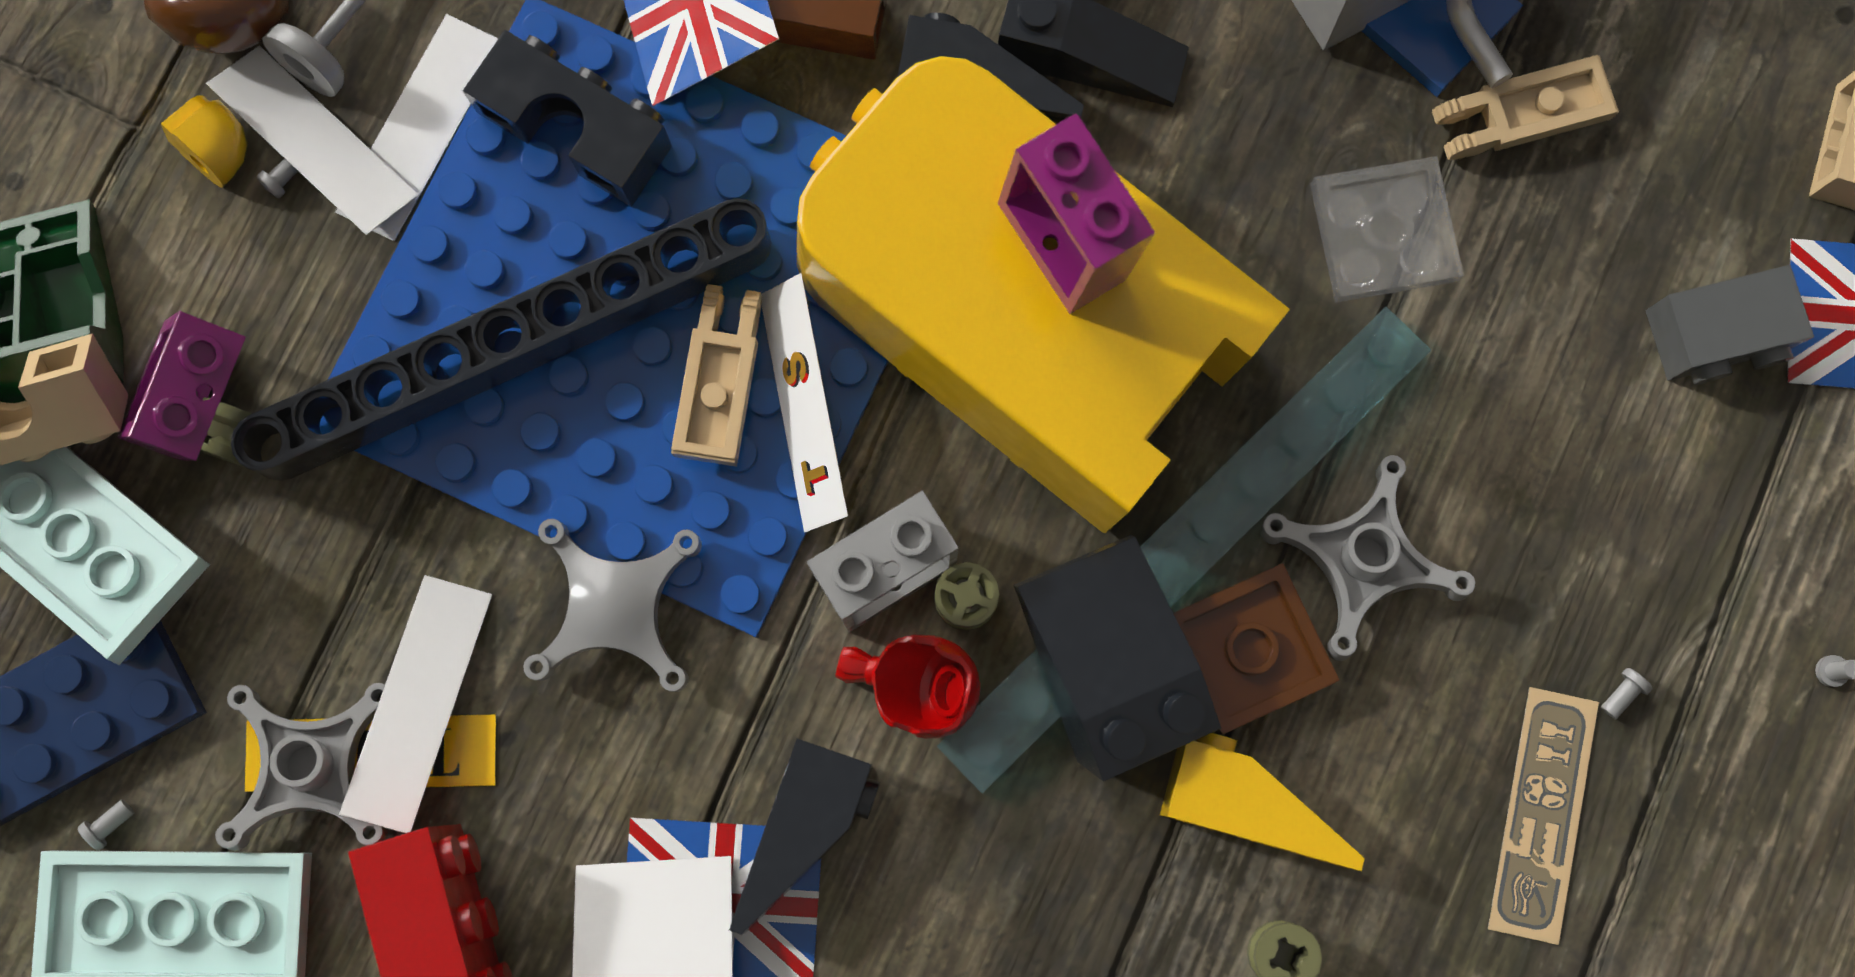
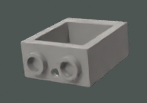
(900, 544)

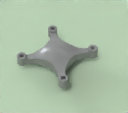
(1367, 557)
(613, 605)
(301, 766)

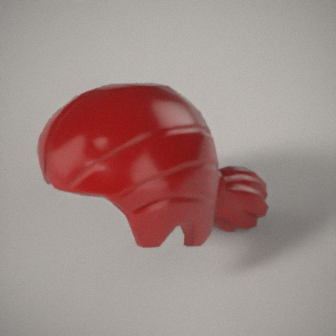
(917, 683)

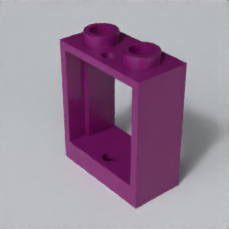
(1070, 192)
(181, 371)

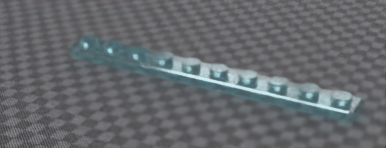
(1208, 524)

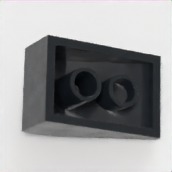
(1116, 659)

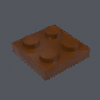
(1256, 648)

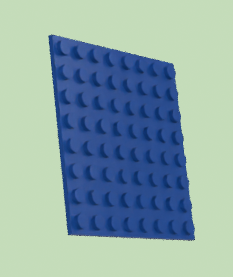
(598, 426)

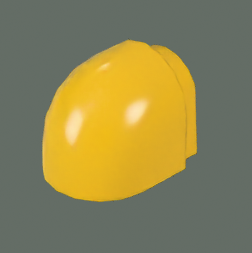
(208, 138)

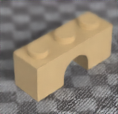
(68, 401)

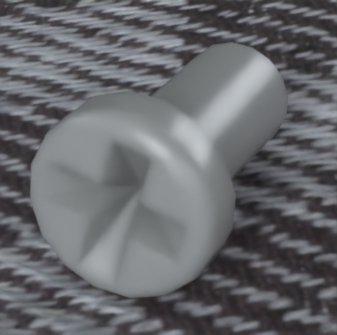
(277, 178)
(1835, 670)
(1626, 693)
(105, 824)

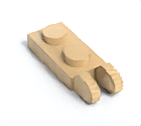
(1531, 107)
(717, 382)

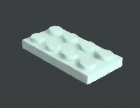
(90, 551)
(171, 914)

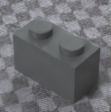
(1728, 324)

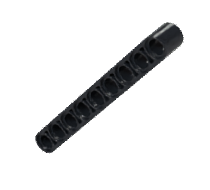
(475, 338)

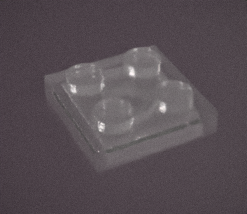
(1386, 229)

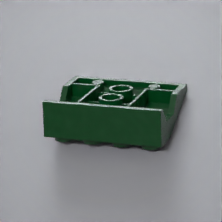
(54, 289)

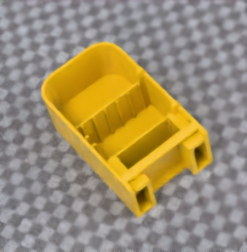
(932, 276)

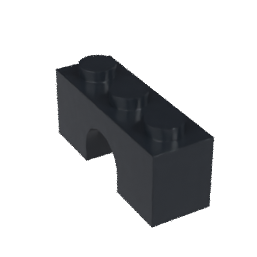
(526, 86)

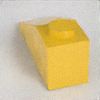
(1242, 799)

